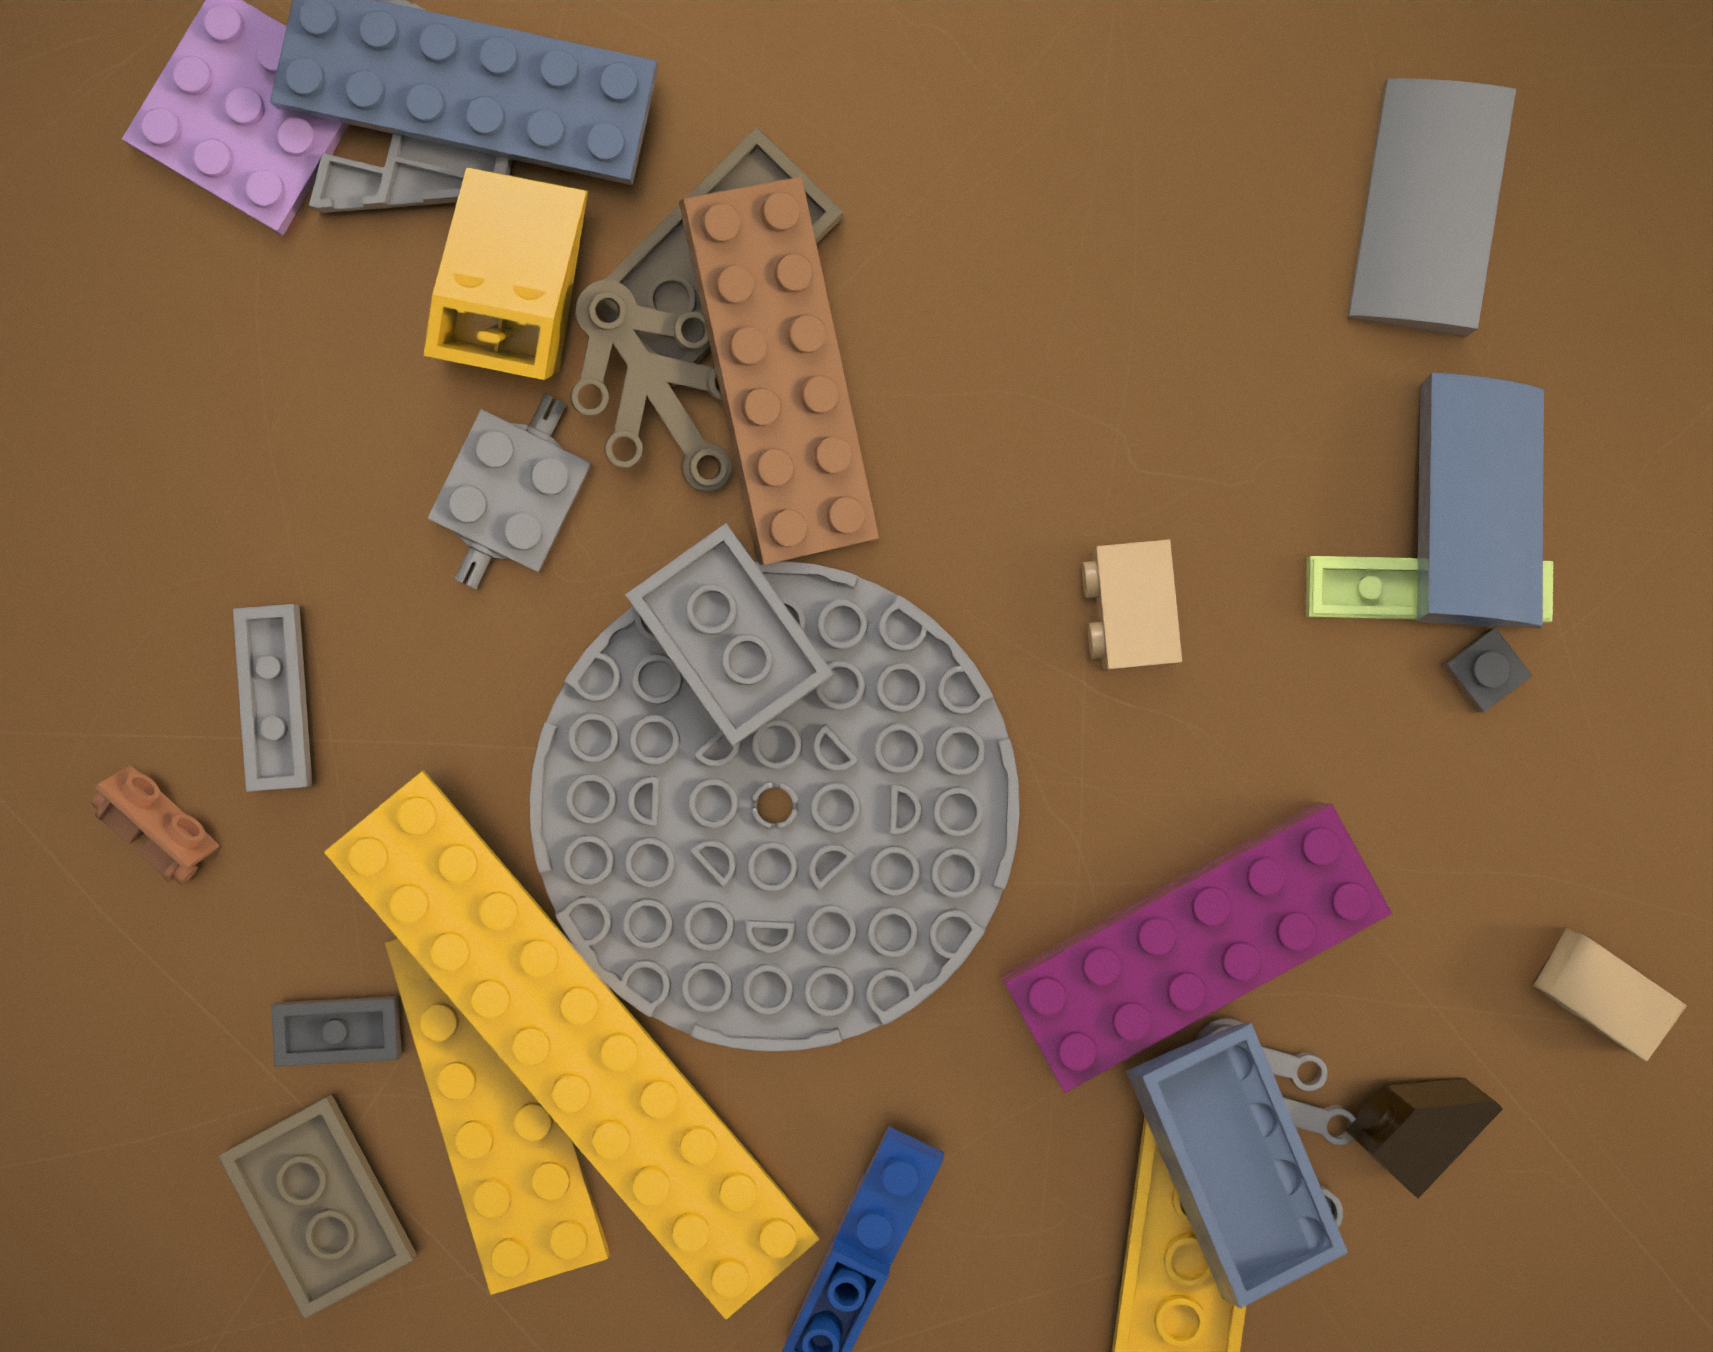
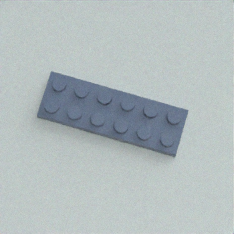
(466, 85)

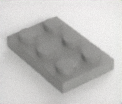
(729, 634)

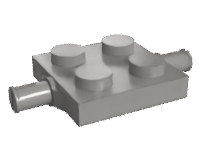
(509, 491)

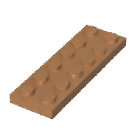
(779, 369)

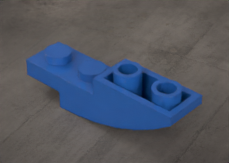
(864, 1245)

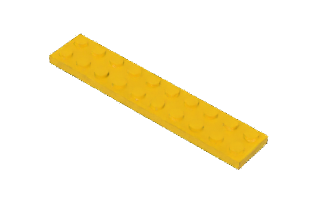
(572, 1043)

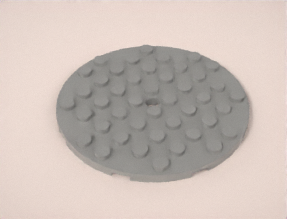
(795, 923)

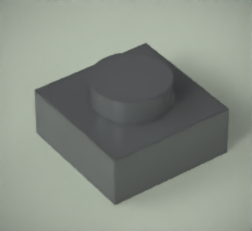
(1486, 670)

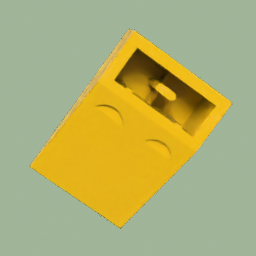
(507, 275)

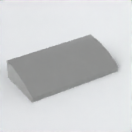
(1431, 204)

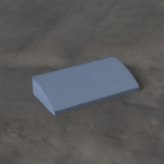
(1480, 502)
(1237, 1163)

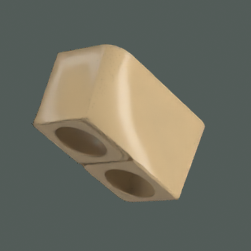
(1608, 994)

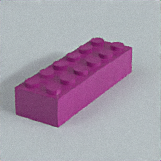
(1196, 944)

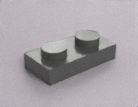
(336, 1031)

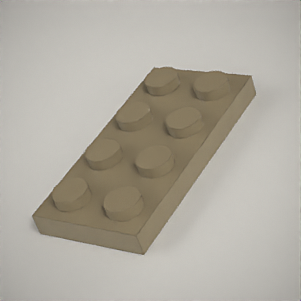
(661, 266)

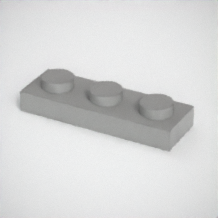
(272, 697)

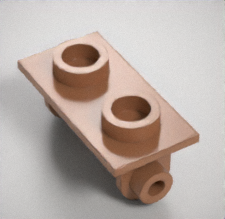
(134, 805)

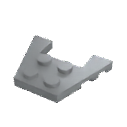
(413, 174)

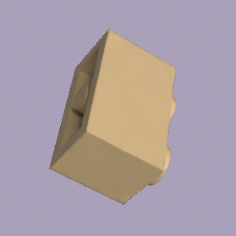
(1133, 605)

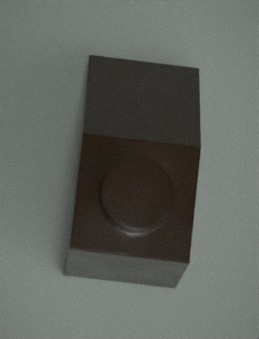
(1422, 1128)

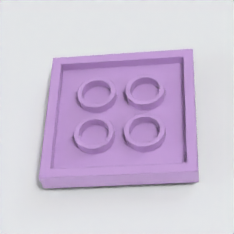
(216, 119)

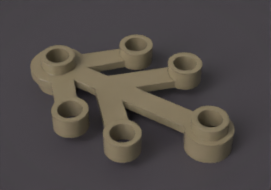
(646, 376)

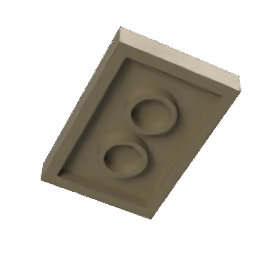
(317, 1206)

